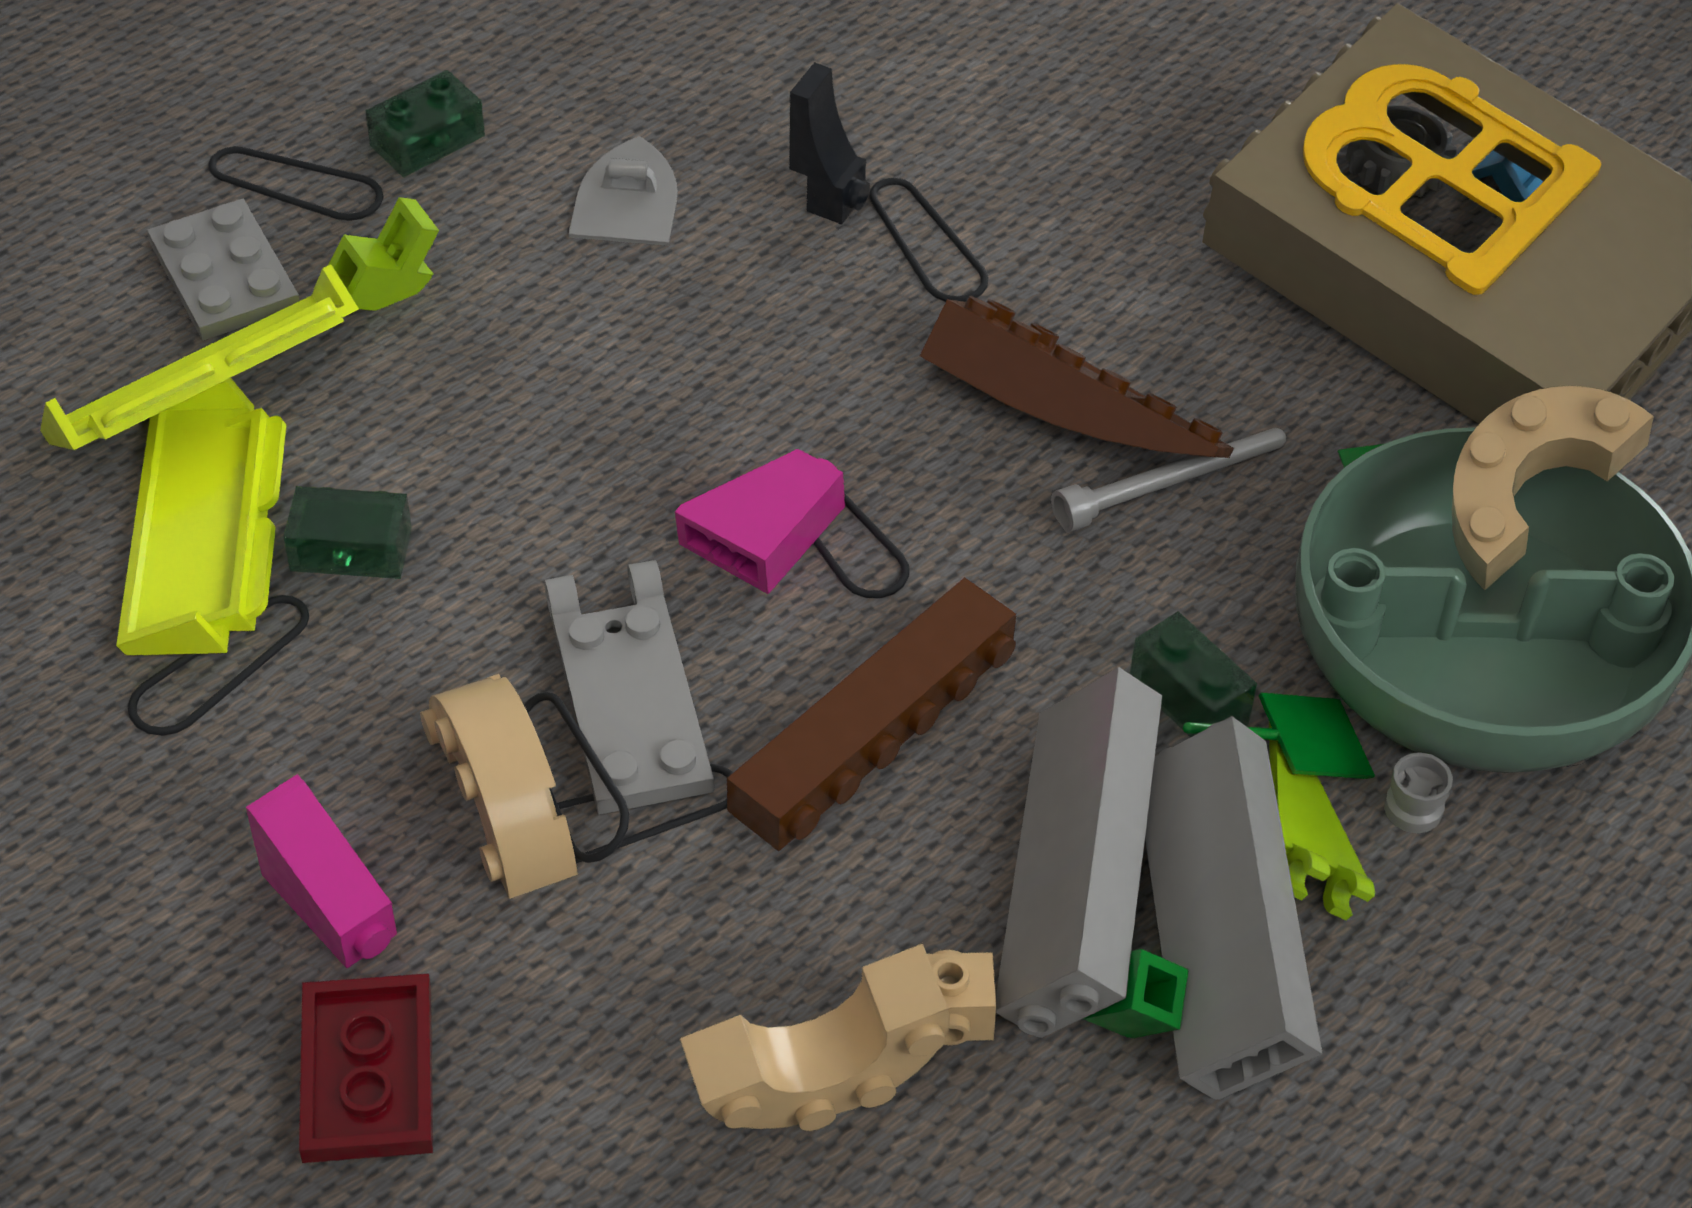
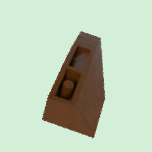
(1056, 383)

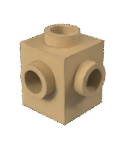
(968, 992)

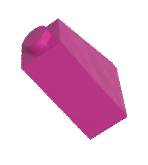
(763, 518)
(320, 873)

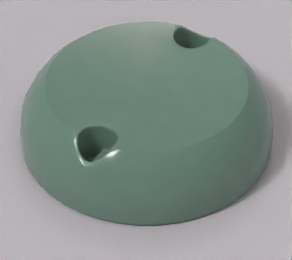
(1505, 678)

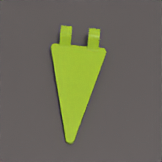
(1316, 839)

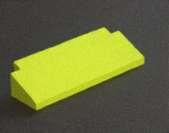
(202, 368)
(202, 525)

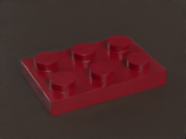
(366, 1068)

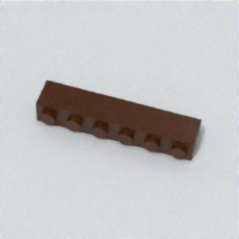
(871, 715)

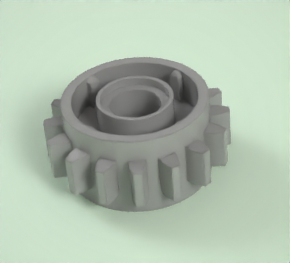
(1382, 167)

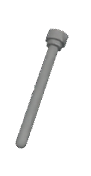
(1077, 506)

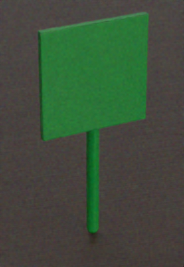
(1311, 734)

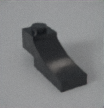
(822, 149)

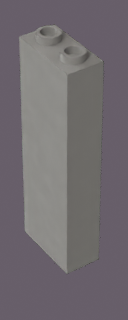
(1080, 856)
(1228, 911)

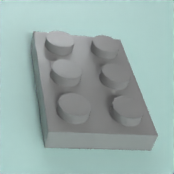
(222, 268)

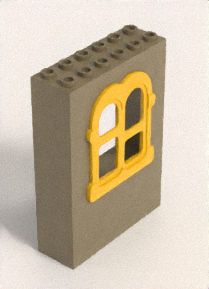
(1567, 292)

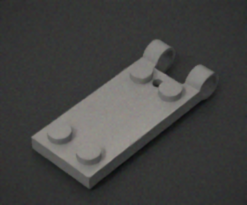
(631, 693)

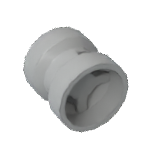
(1418, 792)

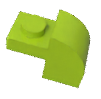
(393, 265)

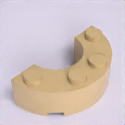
(1517, 441)
(509, 780)
(825, 1064)

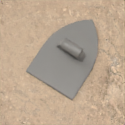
(627, 197)

